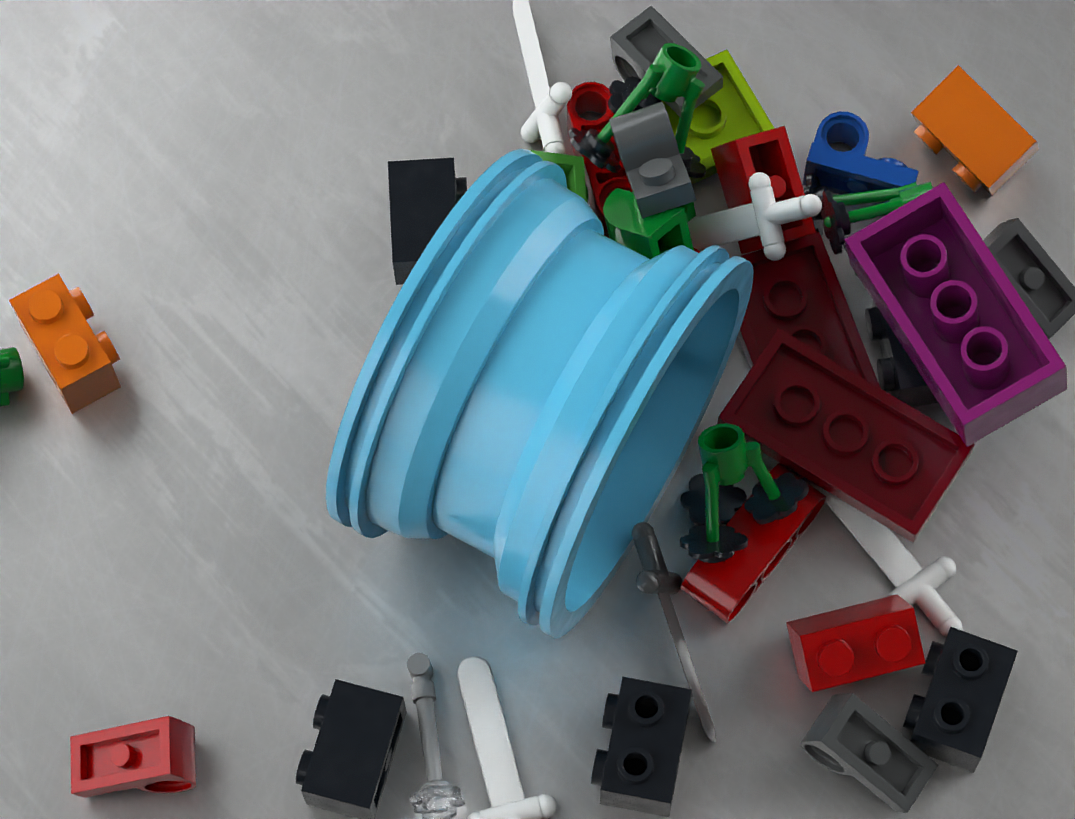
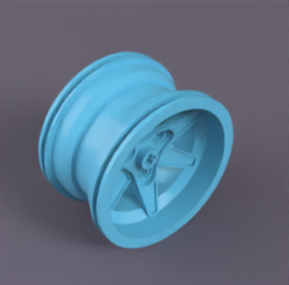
(535, 389)

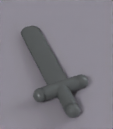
(658, 580)

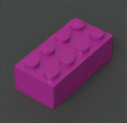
(956, 314)

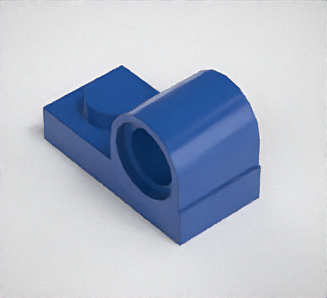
(852, 169)

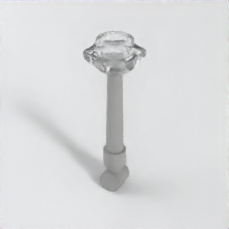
(436, 797)

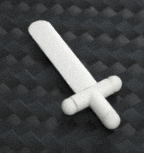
(548, 102)
(755, 219)
(899, 565)
(495, 749)

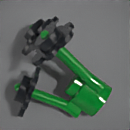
(715, 498)

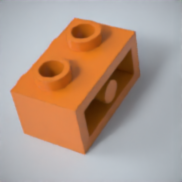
(974, 132)
(65, 342)

